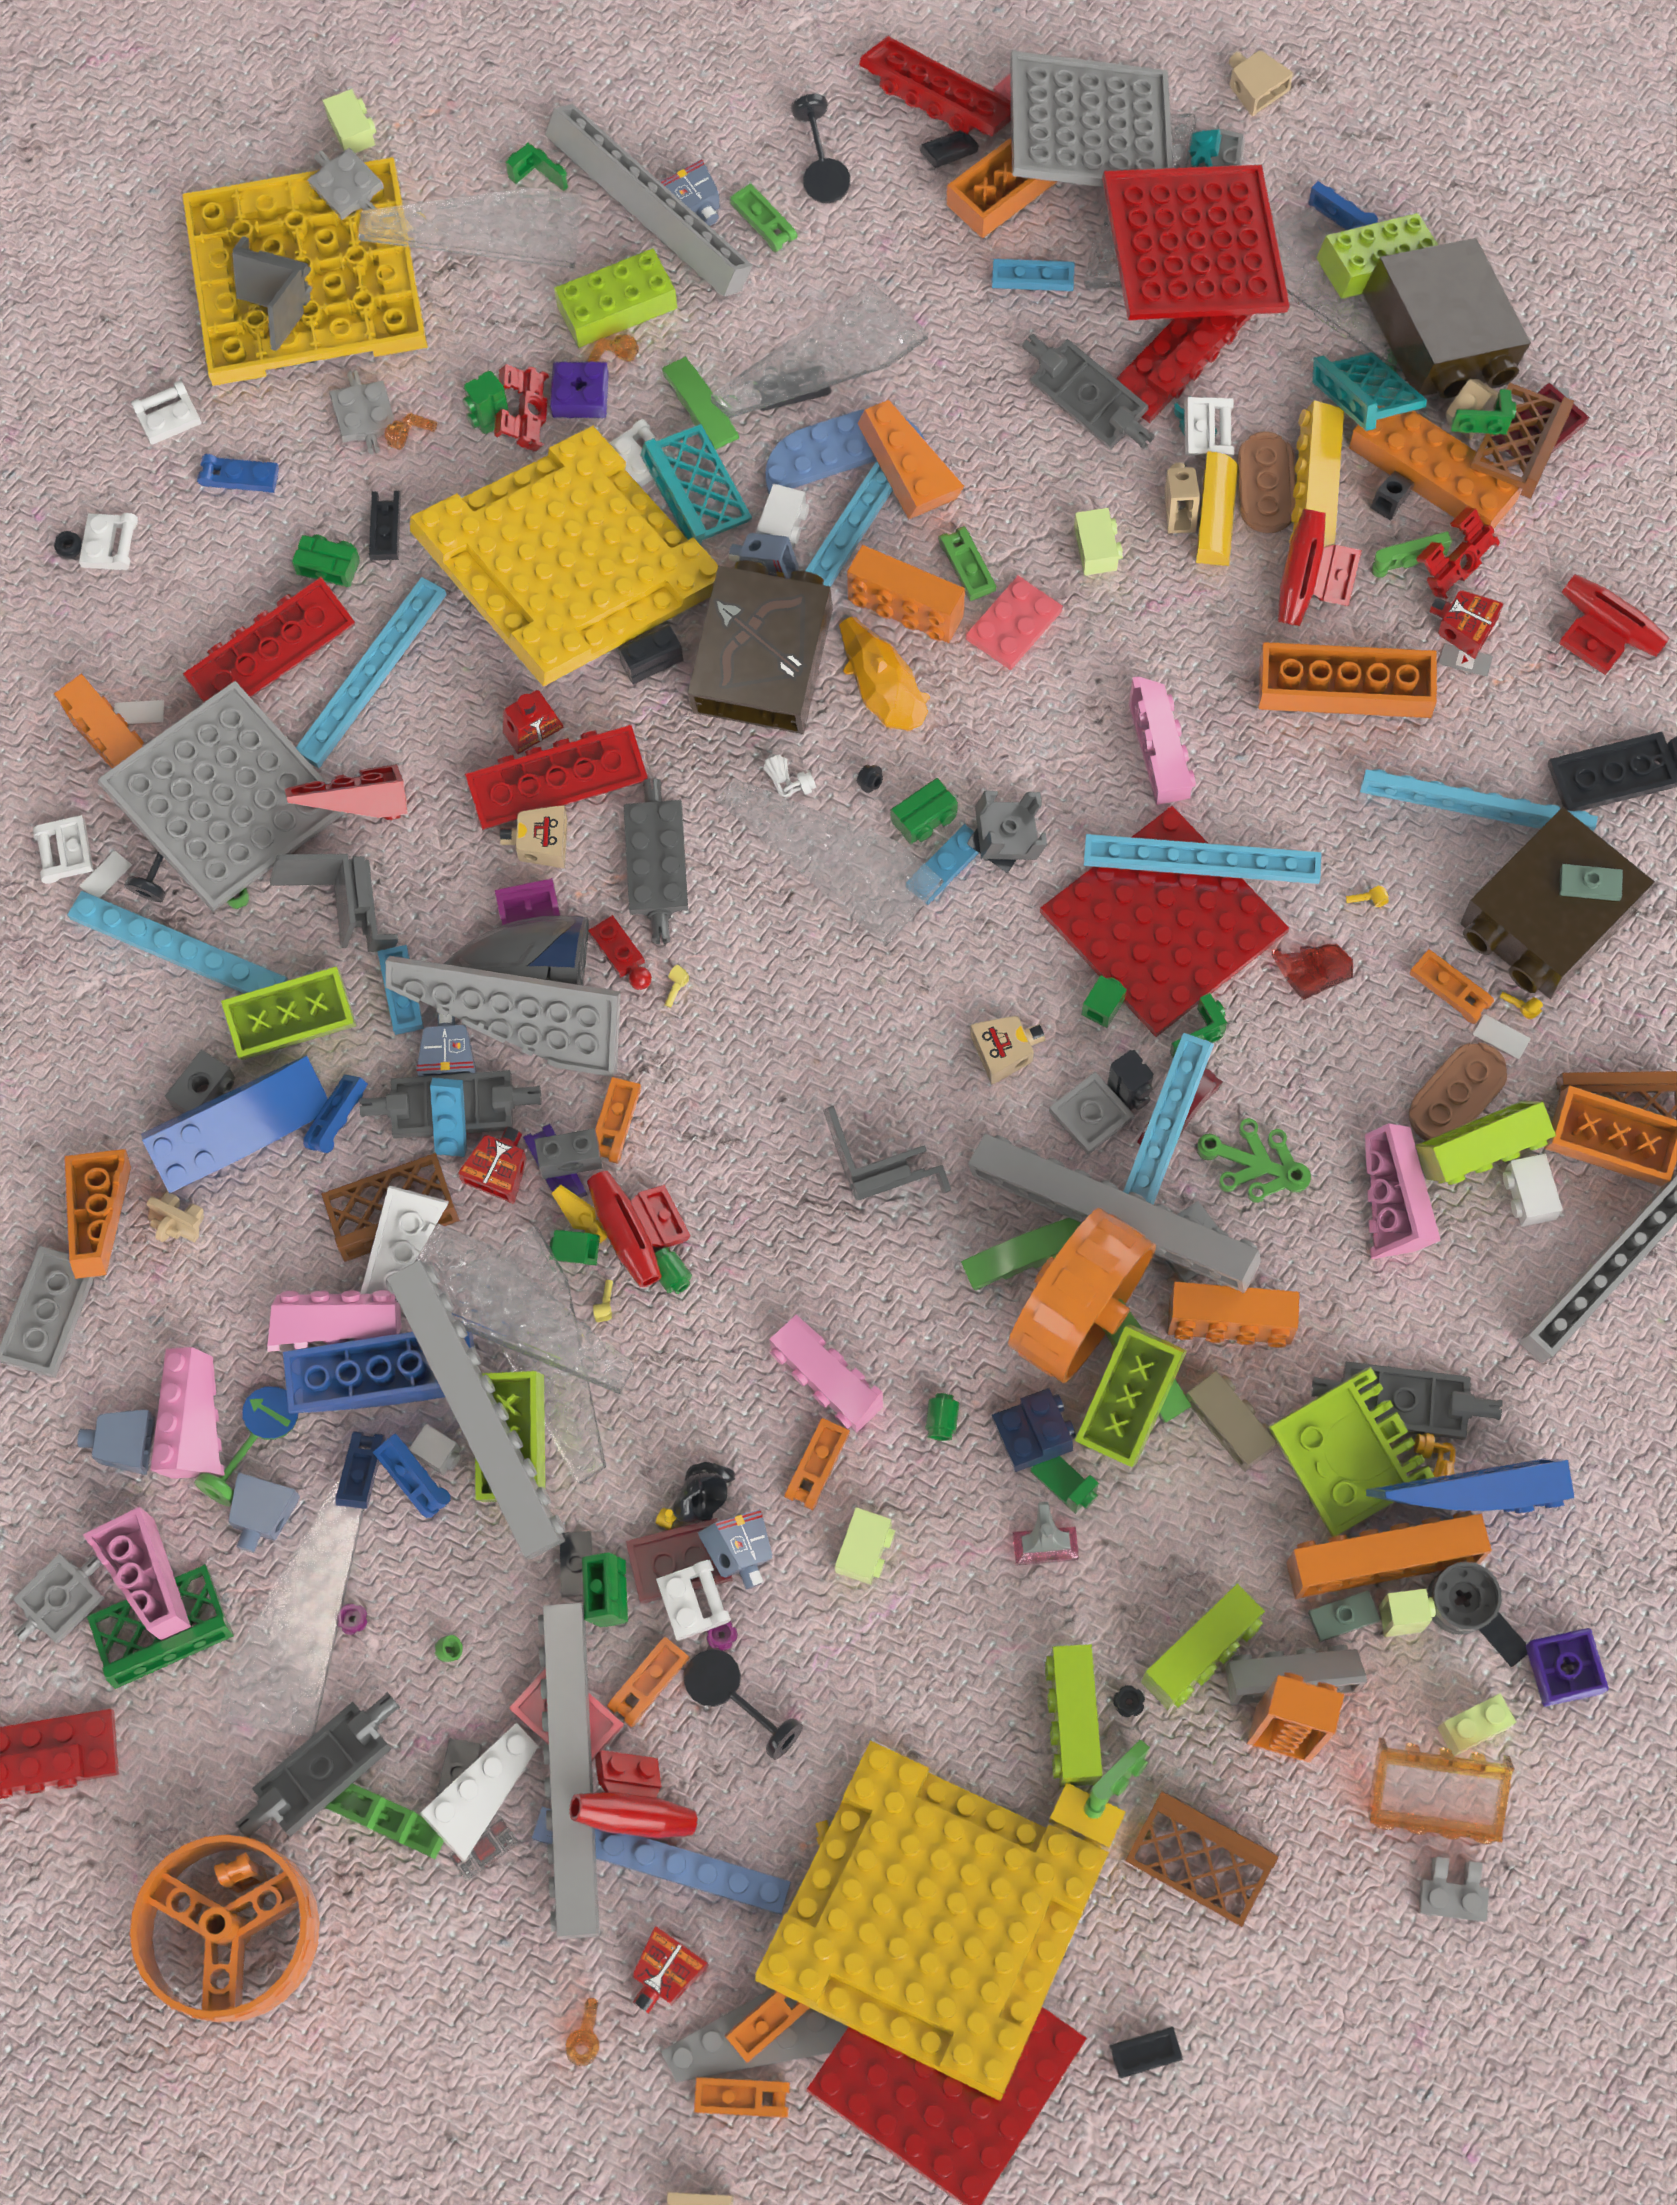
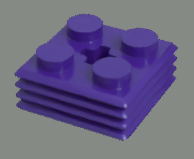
(590, 400)
(1575, 1648)

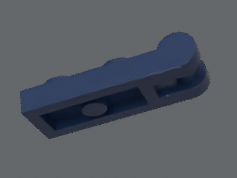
(359, 1471)

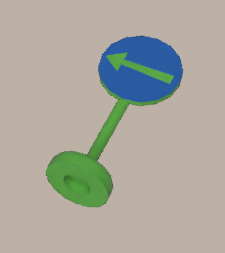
(265, 1417)

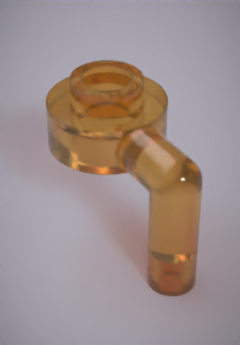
(622, 346)
(398, 431)
(584, 2036)

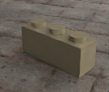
(1231, 1420)

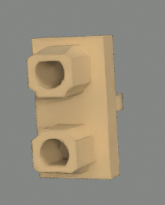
(172, 1221)

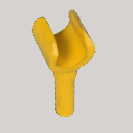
(1377, 894)
(1529, 1009)
(665, 1518)

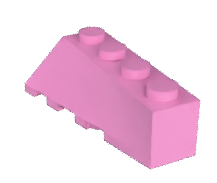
(1160, 741)
(1398, 1194)
(331, 1317)
(826, 1374)
(187, 1417)

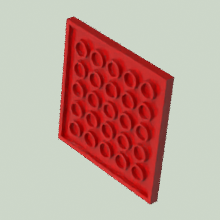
(1195, 242)
(1164, 931)
(937, 2122)

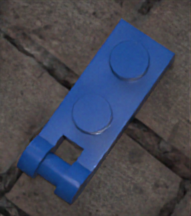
(1339, 209)
(238, 474)
(334, 1114)
(411, 1477)

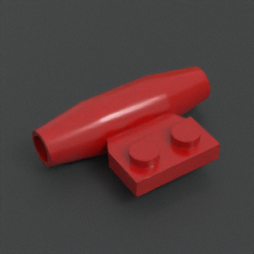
(1315, 569)
(1607, 626)
(637, 1224)
(631, 1800)

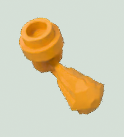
(1426, 1444)

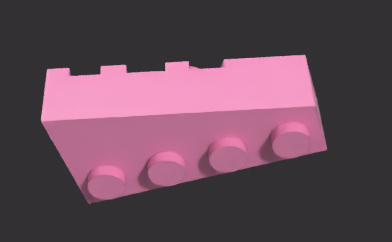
(140, 1568)

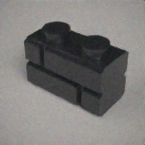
(650, 654)
(1131, 1080)

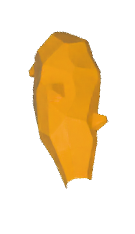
(882, 677)

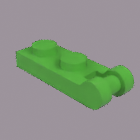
(763, 217)
(1405, 553)
(967, 563)
(1116, 1779)

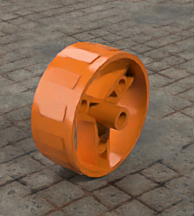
(1081, 1294)
(224, 1927)

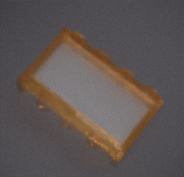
(1439, 1793)

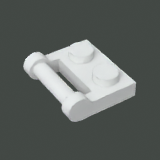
(167, 420)
(1201, 425)
(630, 451)
(100, 538)
(72, 848)
(683, 1604)

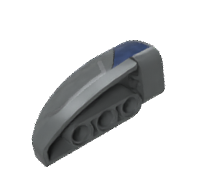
(531, 947)

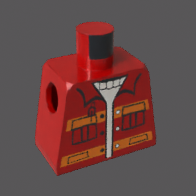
(1467, 620)
(529, 721)
(496, 1166)
(665, 1970)

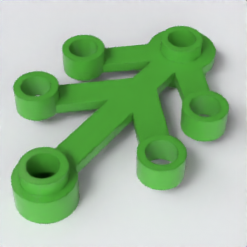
(1257, 1164)

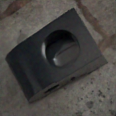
(1392, 495)

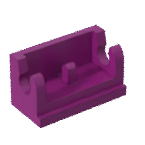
(527, 901)

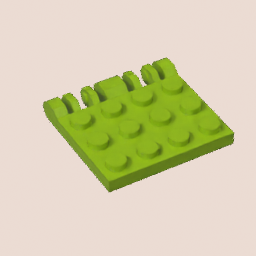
(1344, 1451)

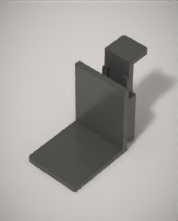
(274, 284)
(351, 887)
(881, 1174)

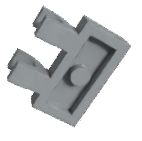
(1452, 1899)

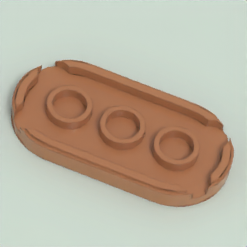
(1266, 482)
(1458, 1090)

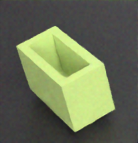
(349, 122)
(1096, 541)
(864, 1546)
(1406, 1612)
(1477, 1724)

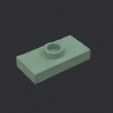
(1591, 882)
(1344, 1616)

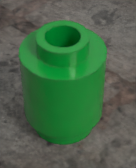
(673, 1271)
(942, 1417)

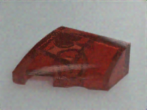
(1314, 968)

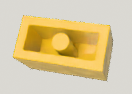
(1071, 1818)

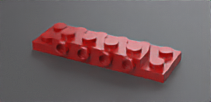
(936, 88)
(1177, 358)
(273, 643)
(556, 775)
(57, 1752)

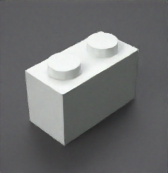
(783, 513)
(1532, 1190)

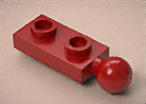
(621, 952)

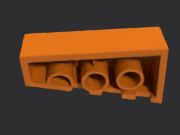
(907, 461)
(97, 721)
(94, 1205)

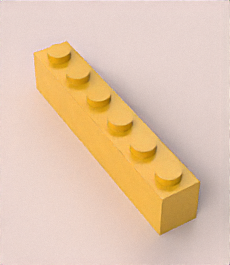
(1319, 464)

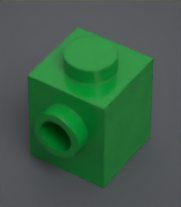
(1104, 1001)
(575, 1247)

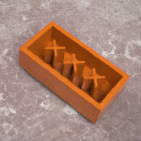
(990, 194)
(905, 594)
(1614, 1136)
(1229, 1314)

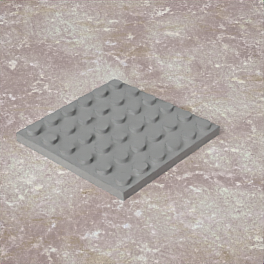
(1086, 118)
(217, 797)

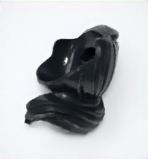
(702, 1492)

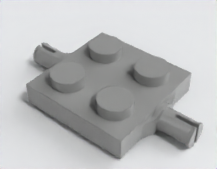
(345, 183)
(362, 411)
(58, 1598)

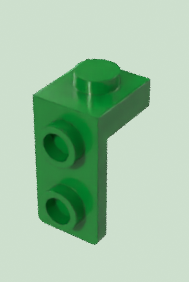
(528, 158)
(1487, 422)
(1213, 1016)
(1066, 1483)

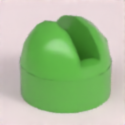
(241, 901)
(445, 1643)

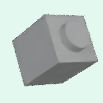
(435, 1450)

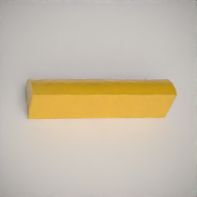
(1217, 510)

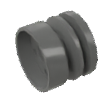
(1478, 1587)

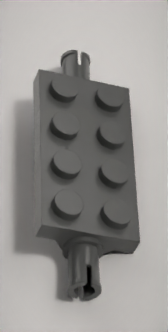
(1088, 393)
(656, 859)
(487, 1103)
(1422, 1399)
(320, 1768)

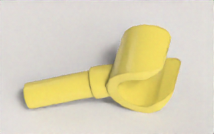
(680, 978)
(602, 1311)

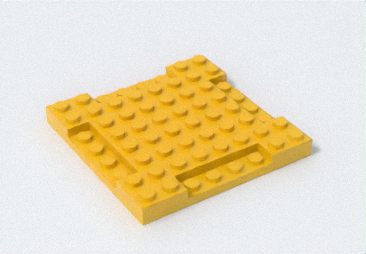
(360, 289)
(566, 556)
(933, 1920)

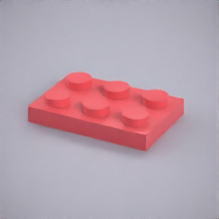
(1014, 622)
(531, 1705)

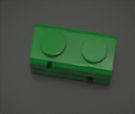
(484, 400)
(326, 559)
(924, 811)
(604, 1589)

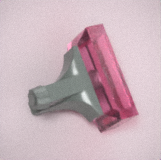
(1045, 1541)

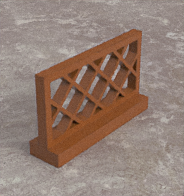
(1540, 453)
(1625, 1082)
(362, 1239)
(1215, 1832)

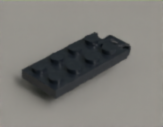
(1615, 772)

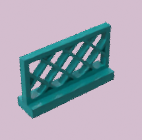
(1354, 397)
(673, 488)

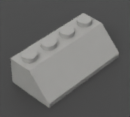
(1251, 1678)

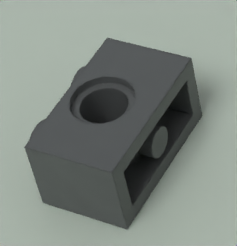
(201, 1071)
(568, 1153)

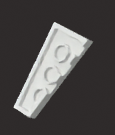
(400, 1235)
(475, 1796)

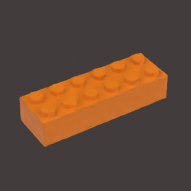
(1435, 464)
(1347, 680)
(1387, 1555)
(1295, 1717)

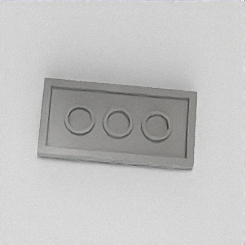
(44, 1314)

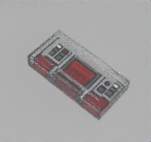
(492, 1845)

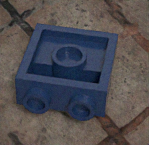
(1034, 1430)

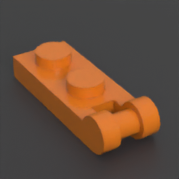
(1451, 986)
(617, 1116)
(817, 1462)
(648, 1681)
(240, 1873)
(763, 2025)
(740, 2097)

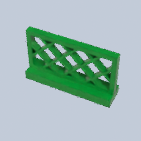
(165, 1652)

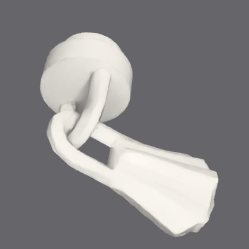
(777, 769)

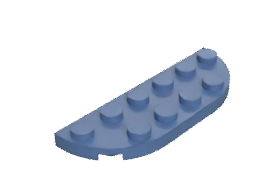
(820, 452)

